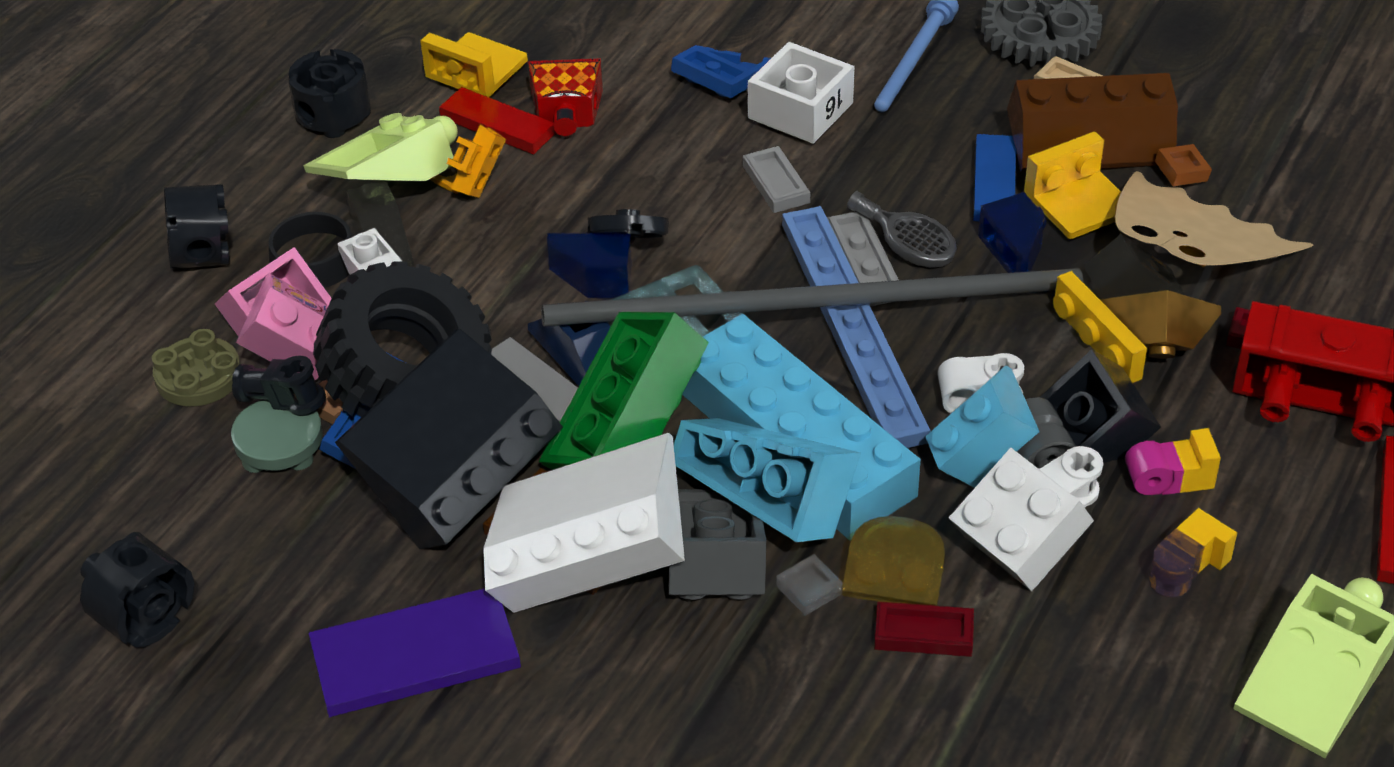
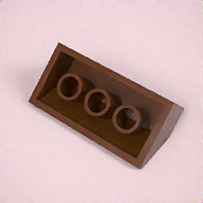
(1128, 111)

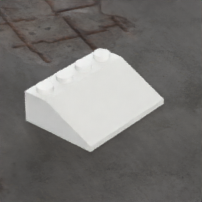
(585, 525)

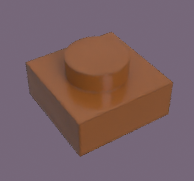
(1183, 165)

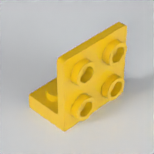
(470, 62)
(1071, 187)

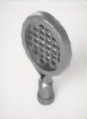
(893, 220)

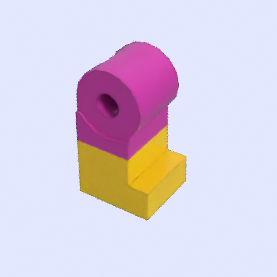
(1174, 465)

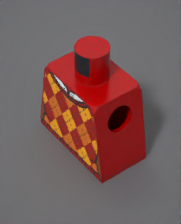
(566, 92)

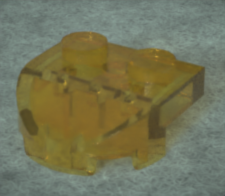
(895, 562)

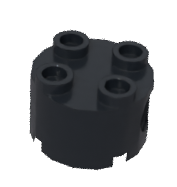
(329, 92)
(196, 226)
(135, 590)

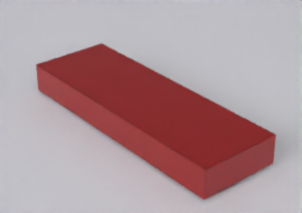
(515, 125)

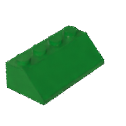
(628, 387)

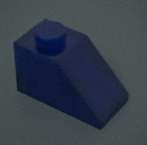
(1013, 231)
(592, 262)

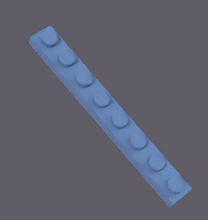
(856, 330)

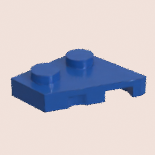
(716, 69)

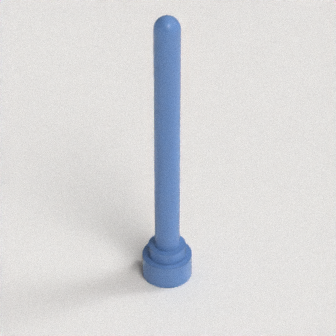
(938, 14)

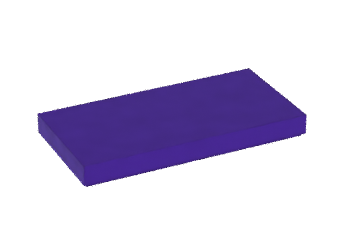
(413, 651)

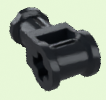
(284, 383)

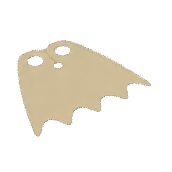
(1207, 226)

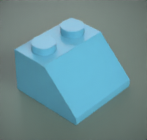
(983, 429)

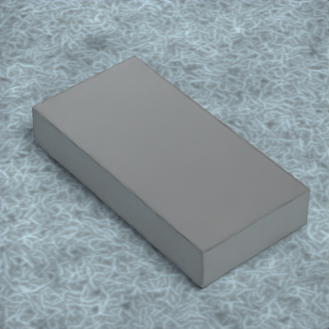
(776, 179)

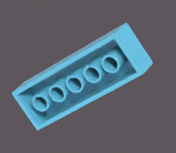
(763, 385)

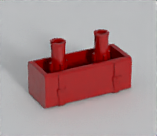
(1318, 366)

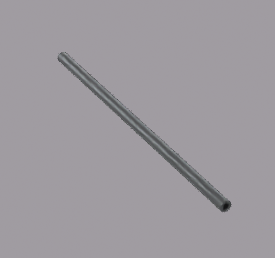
(806, 296)

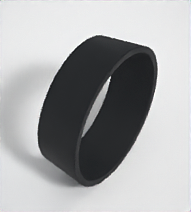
(328, 271)

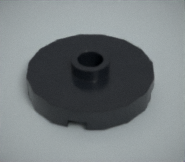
(629, 222)

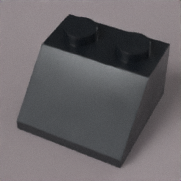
(1101, 407)

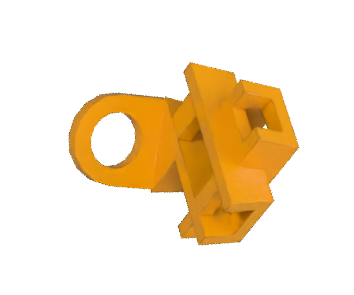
(477, 164)

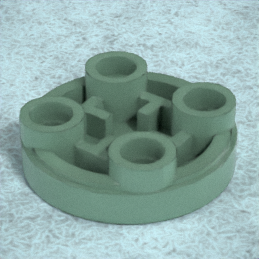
(275, 438)

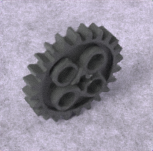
(1041, 28)

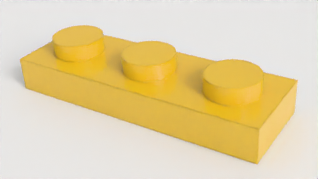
(1098, 325)

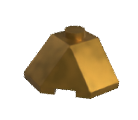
(1165, 320)

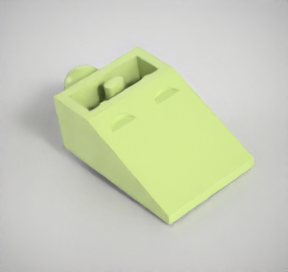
(394, 150)
(1320, 662)

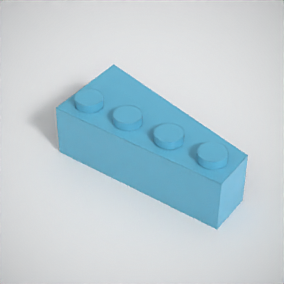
(772, 475)

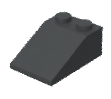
(721, 548)

